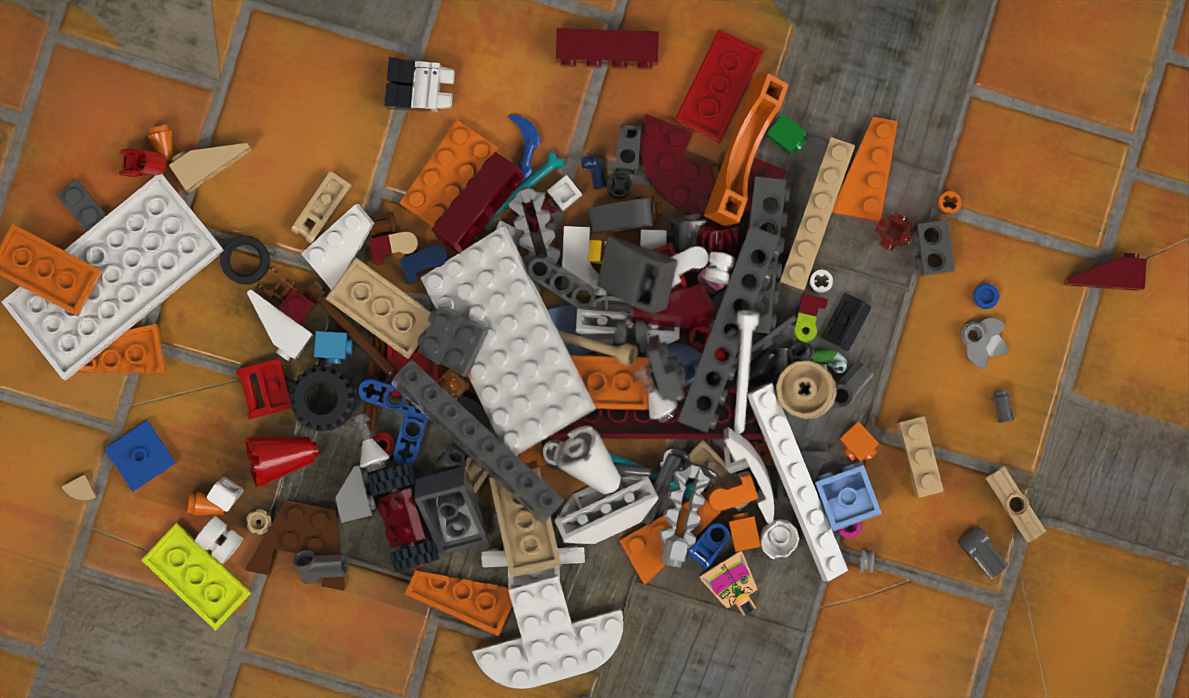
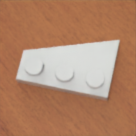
(338, 245)

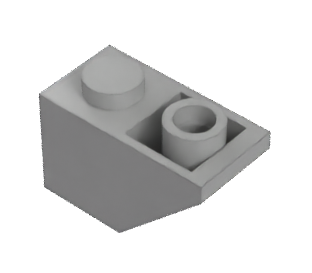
(353, 497)

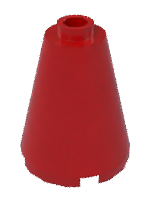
(278, 456)

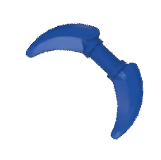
(531, 140)

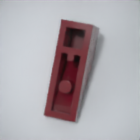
(1119, 274)
(684, 309)

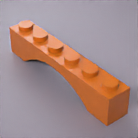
(730, 189)

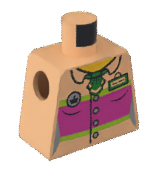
(732, 582)

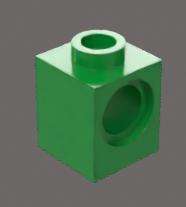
(787, 135)

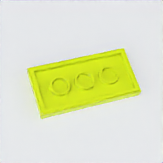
(196, 576)

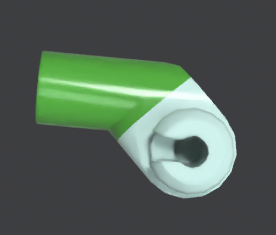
(832, 358)

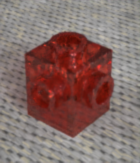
(902, 227)

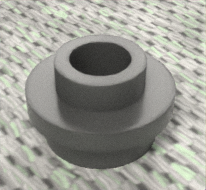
(801, 352)

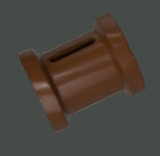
(383, 225)

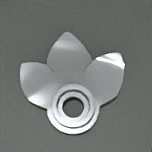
(987, 341)

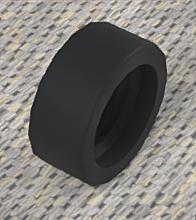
(238, 241)

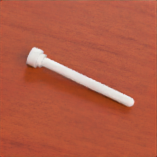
(747, 321)

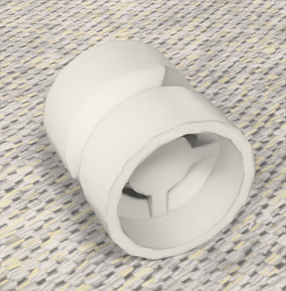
(211, 535)

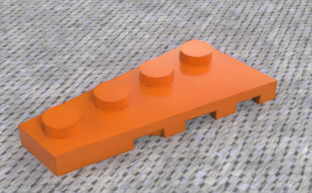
(867, 179)
(469, 601)

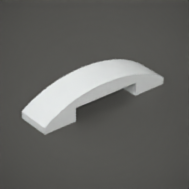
(740, 449)

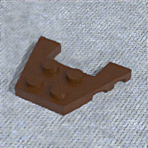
(298, 529)

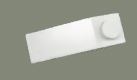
(282, 330)

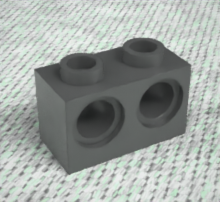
(940, 248)

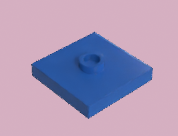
(140, 456)

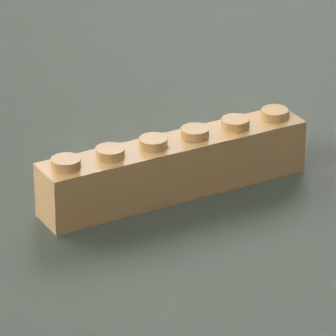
(816, 214)

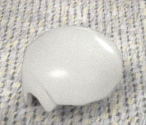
(779, 538)

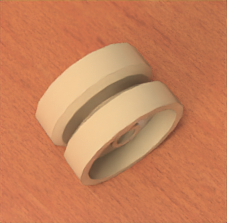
(791, 387)

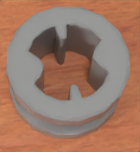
(866, 560)

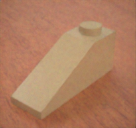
(202, 164)

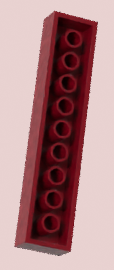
(638, 424)

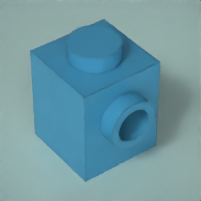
(332, 346)

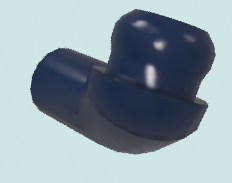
(596, 171)

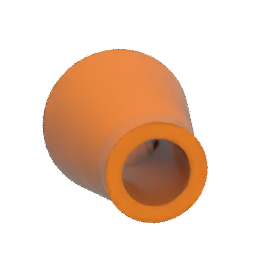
(161, 140)
(201, 506)

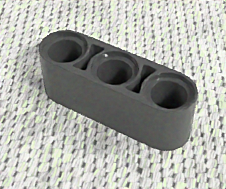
(620, 216)
(567, 293)

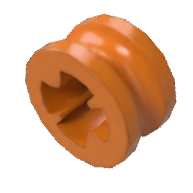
(950, 194)

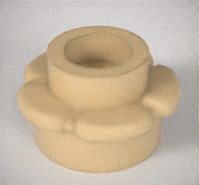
(258, 528)

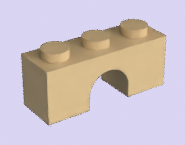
(921, 457)

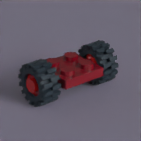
(401, 518)

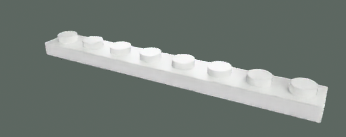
(797, 482)

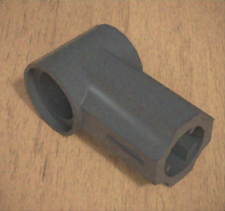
(853, 382)
(978, 546)
(312, 567)

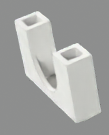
(577, 250)

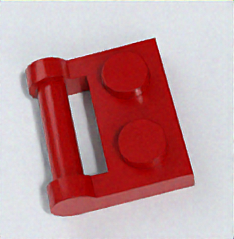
(272, 386)

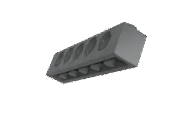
(767, 189)

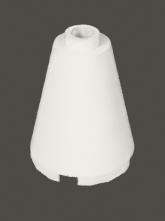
(588, 460)

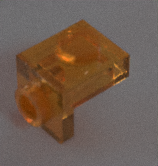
(454, 384)

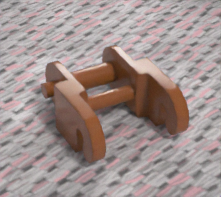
(282, 278)

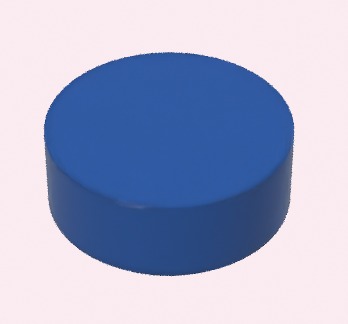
(985, 296)

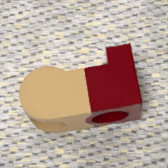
(393, 244)

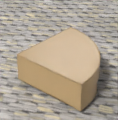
(80, 489)

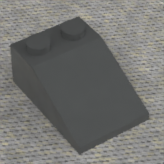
(451, 510)

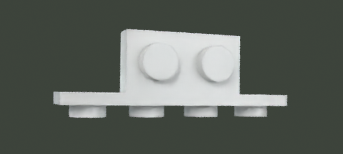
(497, 558)

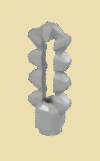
(525, 195)
(674, 546)

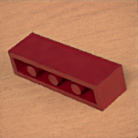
(607, 47)
(477, 203)

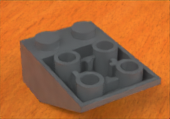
(637, 275)

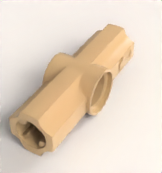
(1025, 518)

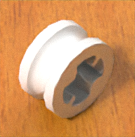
(821, 289)

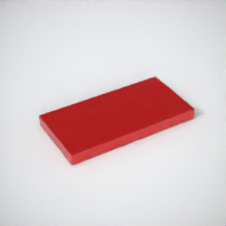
(719, 86)

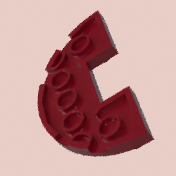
(683, 180)

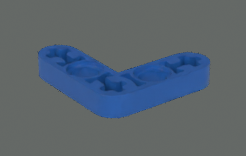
(411, 415)

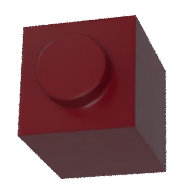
(297, 307)

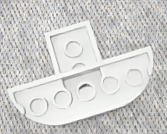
(549, 641)

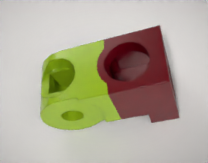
(805, 327)

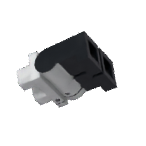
(425, 88)

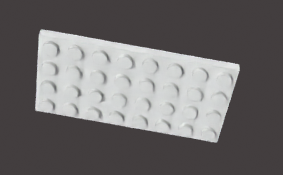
(145, 255)
(523, 364)

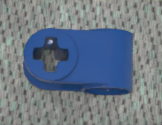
(707, 546)

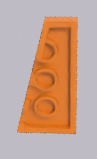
(132, 353)
(646, 545)

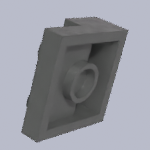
(451, 340)
(667, 370)

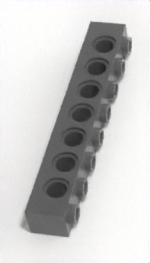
(755, 241)
(477, 441)

